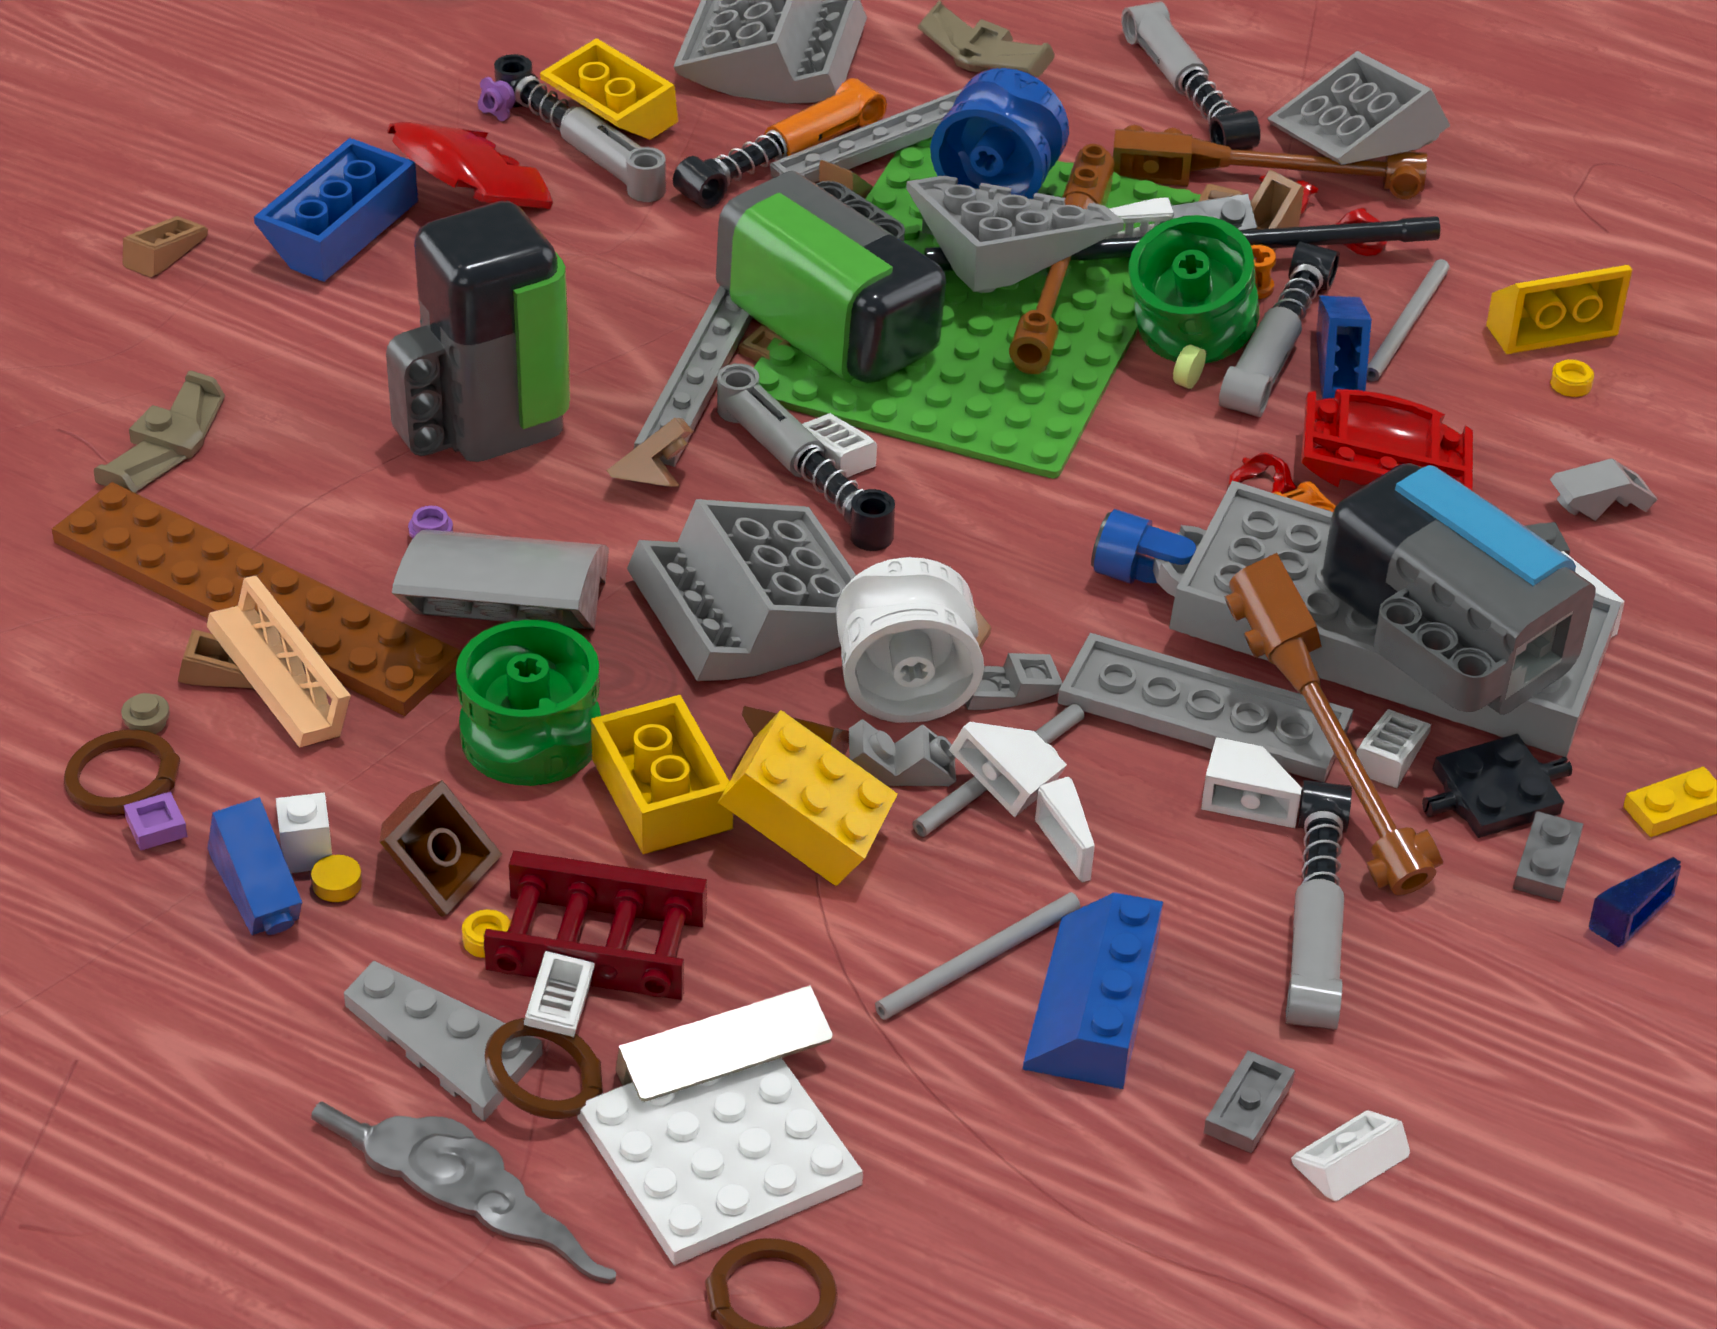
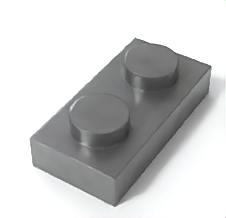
(1548, 856)
(1249, 1101)

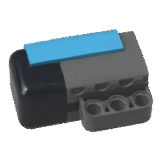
(1457, 589)

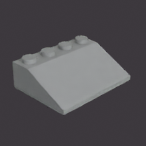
(1362, 112)

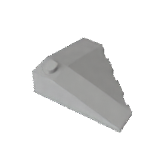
(1003, 236)

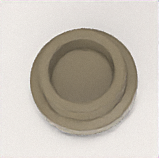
(145, 712)

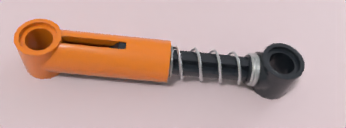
(850, 107)

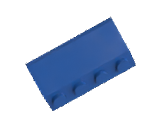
(338, 207)
(1095, 990)

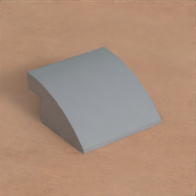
(772, 47)
(501, 578)
(744, 587)

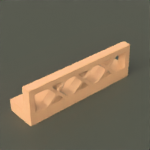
(278, 669)

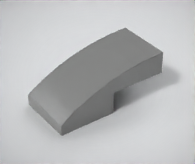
(1018, 682)

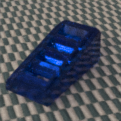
(1632, 903)

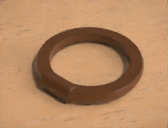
(134, 738)
(551, 1109)
(718, 1290)

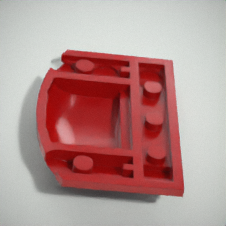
(471, 161)
(1371, 432)

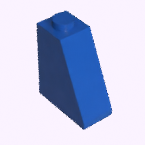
(1342, 343)
(254, 867)

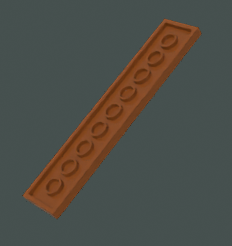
(206, 575)

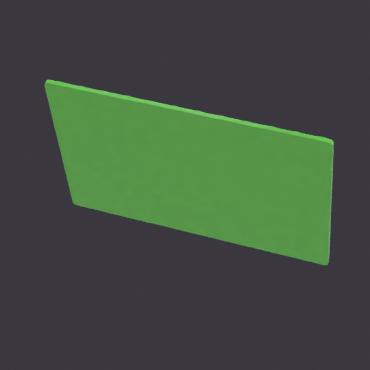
(968, 388)

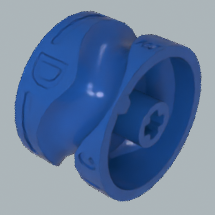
(1001, 133)

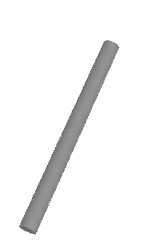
(1407, 319)
(974, 788)
(976, 956)

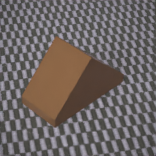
(1277, 202)

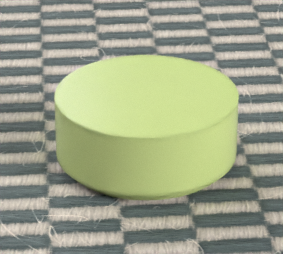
(1189, 366)

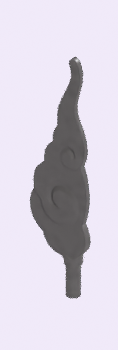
(460, 1173)

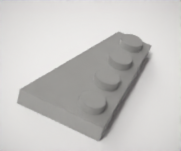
(439, 1034)

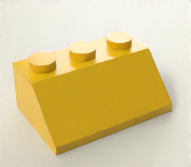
(615, 88)
(1559, 309)

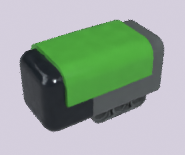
(830, 276)
(490, 341)

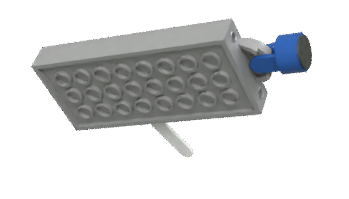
(1257, 524)

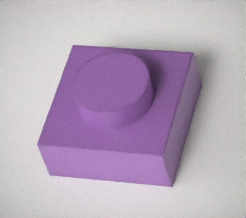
(155, 821)

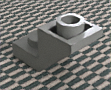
(1597, 485)
(912, 761)

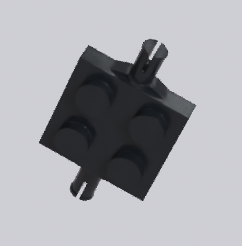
(1497, 785)

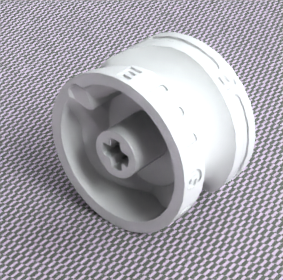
(909, 640)

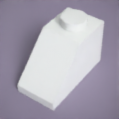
(1007, 762)
(1250, 784)
(303, 830)

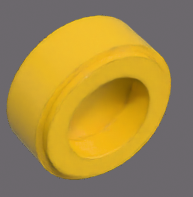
(1572, 378)
(336, 878)
(475, 926)

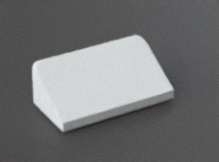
(1353, 1154)

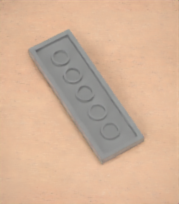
(1198, 704)

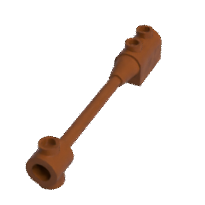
(1171, 156)
(1037, 330)
(1286, 635)

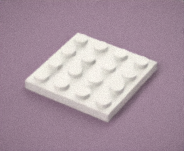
(720, 1156)

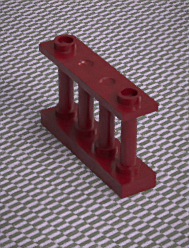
(605, 889)

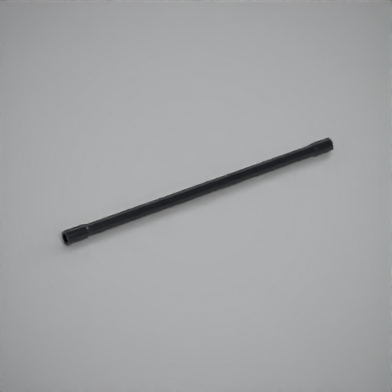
(1402, 230)

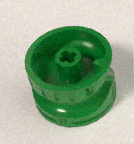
(1194, 287)
(528, 701)

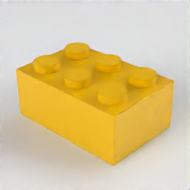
(661, 773)
(808, 798)

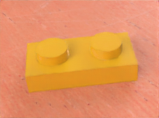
(1673, 801)

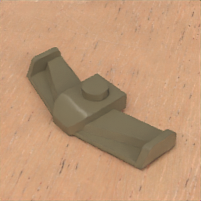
(984, 45)
(165, 435)

